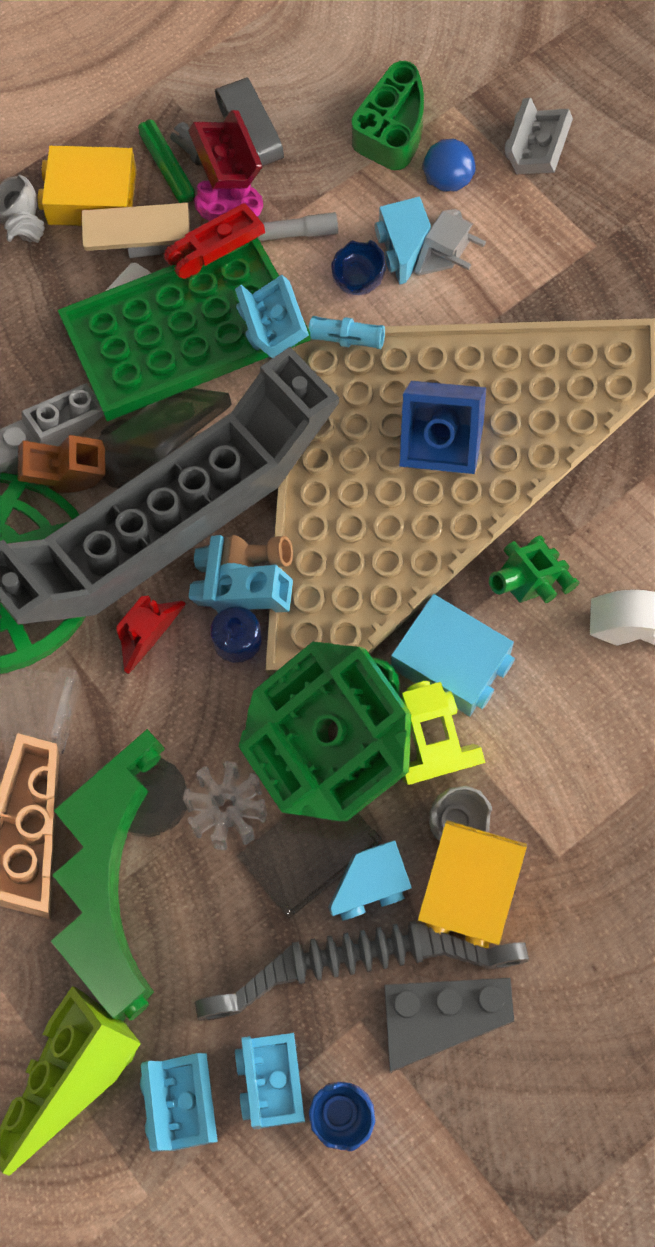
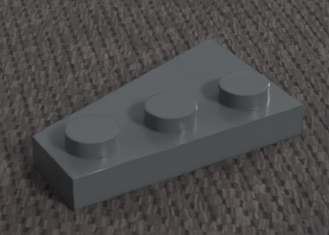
(442, 1015)

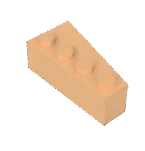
(28, 826)

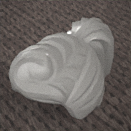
(18, 209)

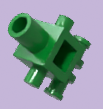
(532, 572)

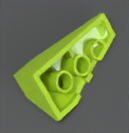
(77, 1065)

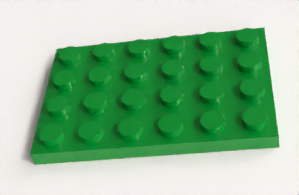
(167, 330)

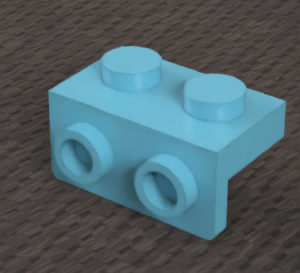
(272, 316)
(271, 1081)
(178, 1103)

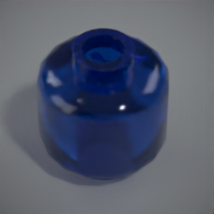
(236, 634)

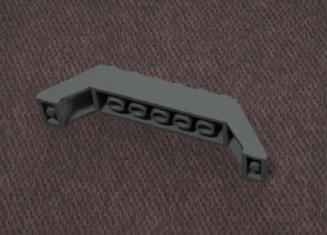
(170, 503)

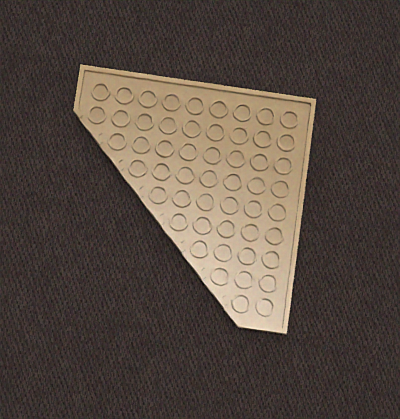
(387, 536)

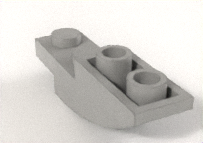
(49, 423)

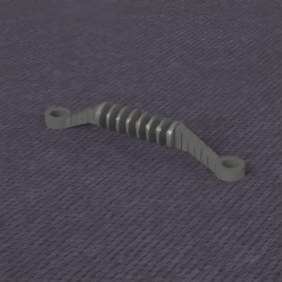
(294, 963)

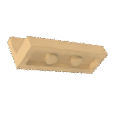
(135, 226)

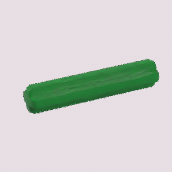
(166, 161)

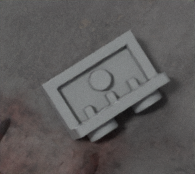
(537, 138)

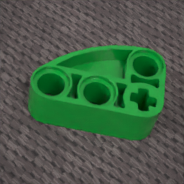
(391, 118)

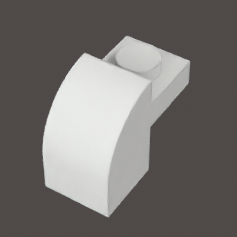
(623, 616)

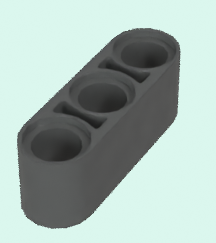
(243, 97)

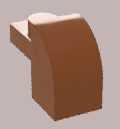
(64, 468)

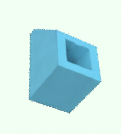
(403, 231)
(368, 878)

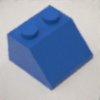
(442, 426)

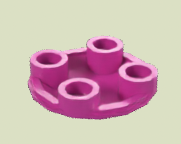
(215, 202)

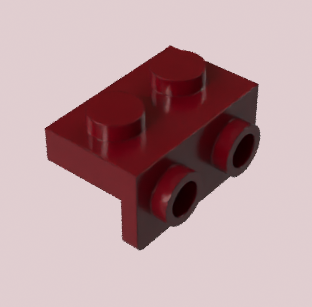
(226, 152)

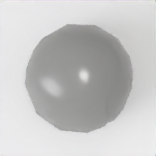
(461, 806)

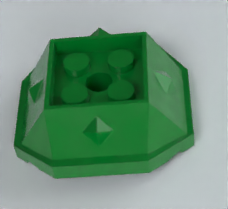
(290, 739)

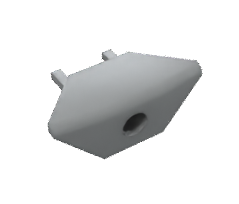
(446, 243)

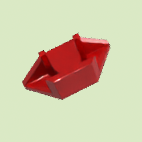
(144, 627)

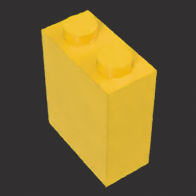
(85, 180)
(472, 884)

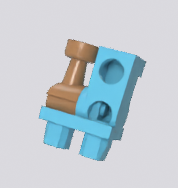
(234, 579)

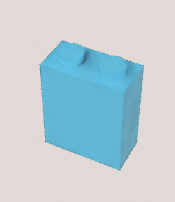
(456, 651)

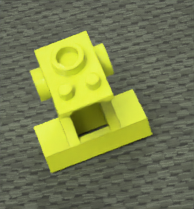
(444, 756)

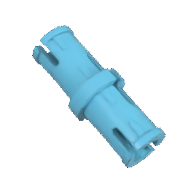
(347, 332)

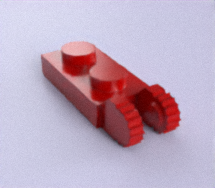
(214, 240)

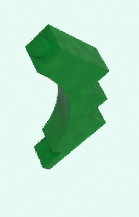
(100, 820)

